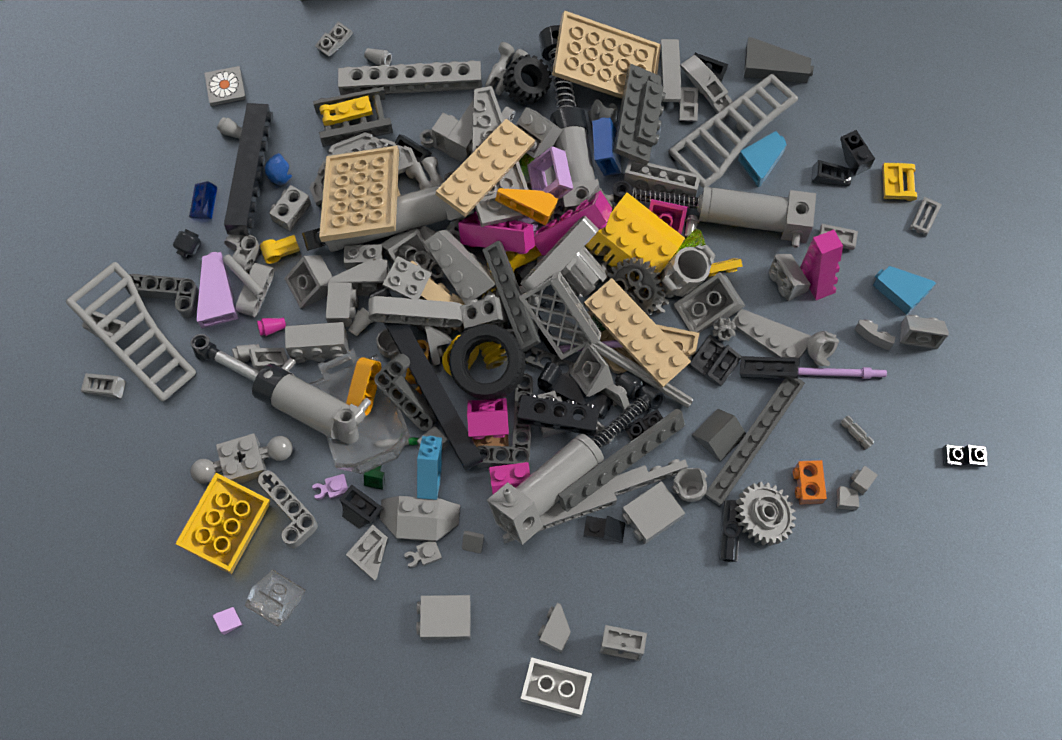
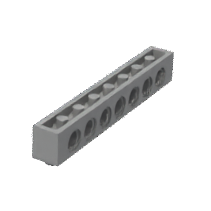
(417, 83)

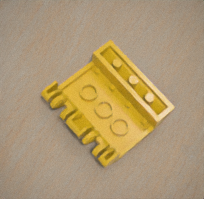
(636, 233)

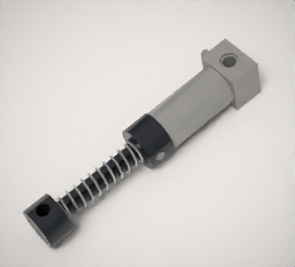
(574, 133)

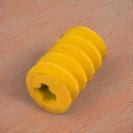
(492, 354)

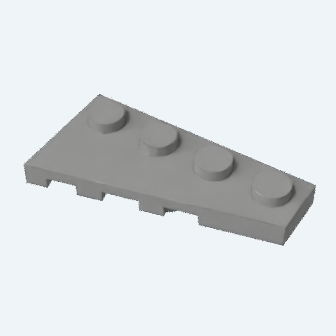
(770, 335)

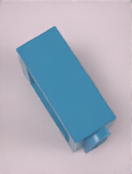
(429, 467)

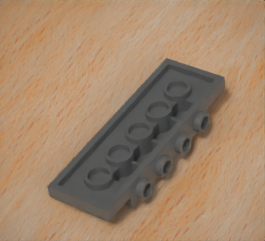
(639, 114)

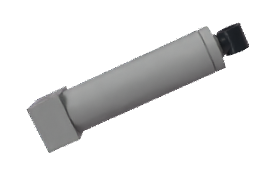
(413, 211)

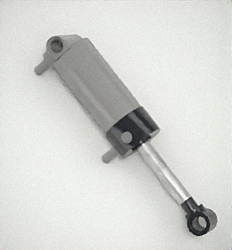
(291, 395)

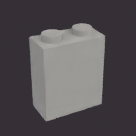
(652, 513)
(444, 617)

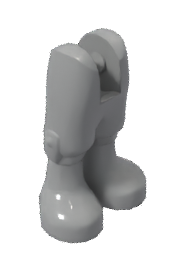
(506, 52)
(429, 165)

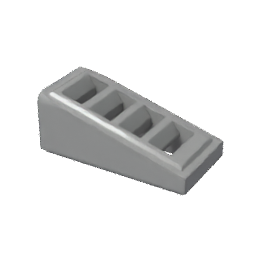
(115, 387)

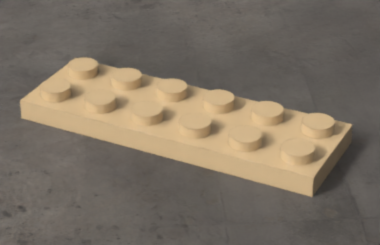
(485, 167)
(637, 332)

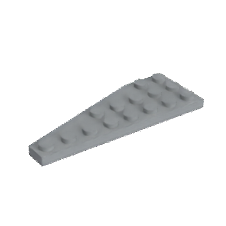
(486, 119)

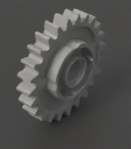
(753, 505)

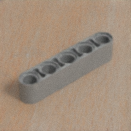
(561, 253)
(415, 311)

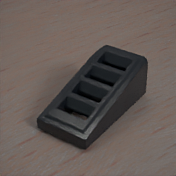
(820, 175)

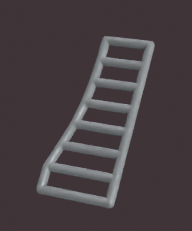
(740, 143)
(143, 315)

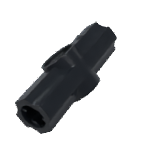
(729, 542)

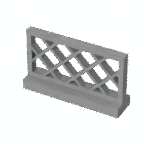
(576, 311)

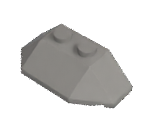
(419, 518)

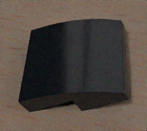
(714, 360)

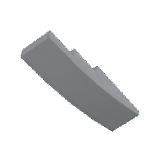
(671, 69)

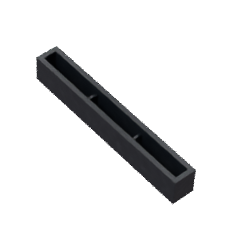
(247, 169)

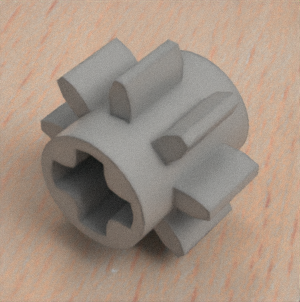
(724, 329)

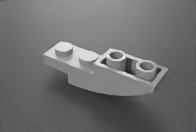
(707, 83)

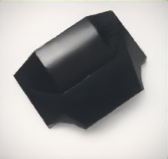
(359, 507)

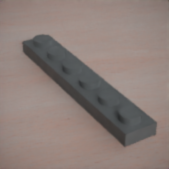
(510, 293)

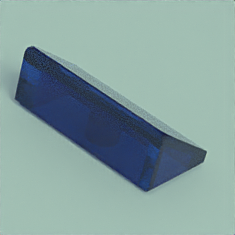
(203, 200)

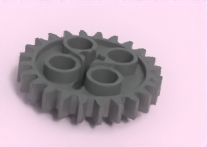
(647, 279)

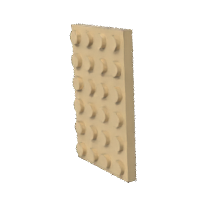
(600, 54)
(360, 194)

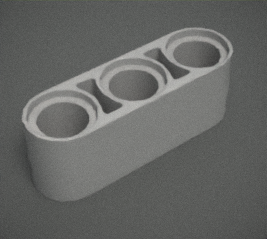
(247, 301)

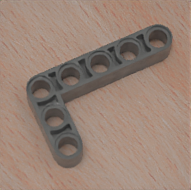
(518, 430)

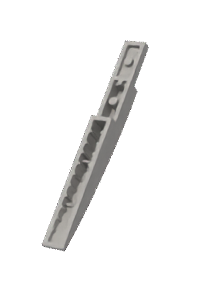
(607, 494)

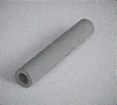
(243, 276)

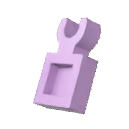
(334, 487)

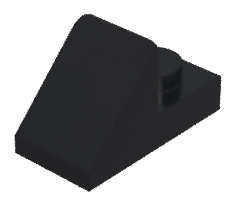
(604, 529)

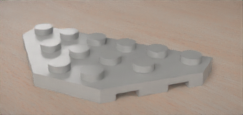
(360, 143)

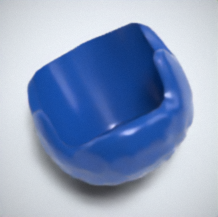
(276, 170)

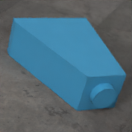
(762, 157)
(902, 287)

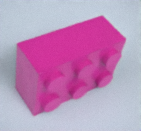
(487, 418)

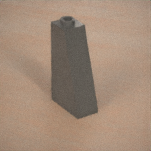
(768, 59)

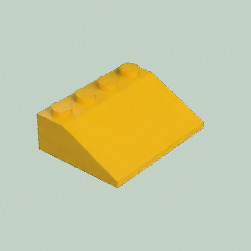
(223, 523)

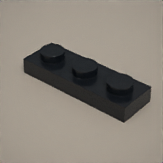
(769, 367)

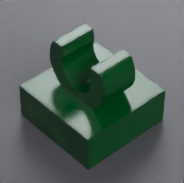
(374, 478)

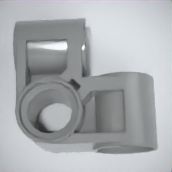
(243, 256)

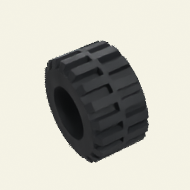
(537, 72)

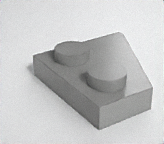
(369, 551)

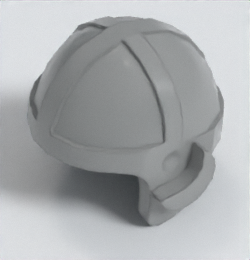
(822, 346)
(690, 484)

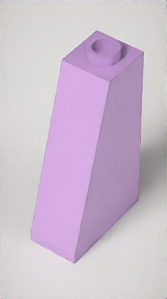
(215, 292)

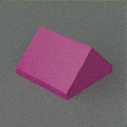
(670, 213)

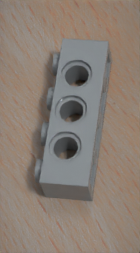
(661, 179)

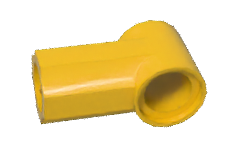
(274, 250)

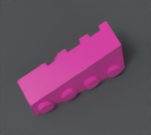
(514, 235)
(822, 264)

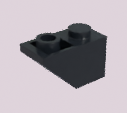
(856, 152)

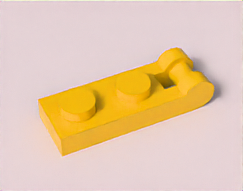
(346, 111)

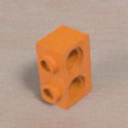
(815, 482)

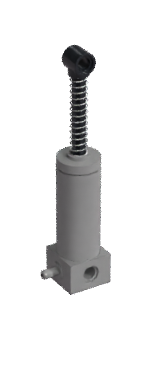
(788, 215)
(521, 507)

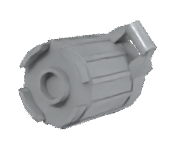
(687, 270)
(583, 273)

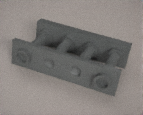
(376, 128)

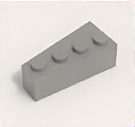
(461, 267)

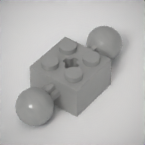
(233, 451)

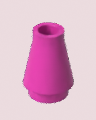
(270, 325)

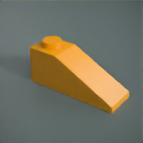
(530, 203)

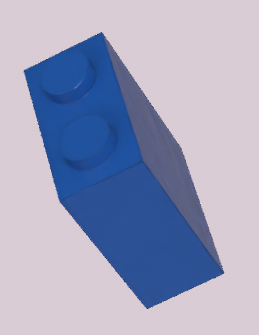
(604, 140)

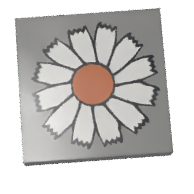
(225, 86)

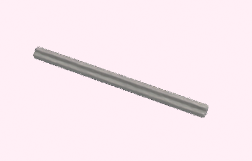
(632, 367)

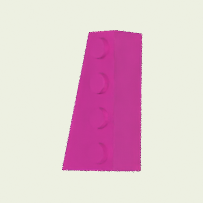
(596, 211)

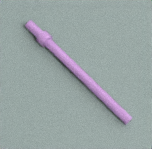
(865, 372)

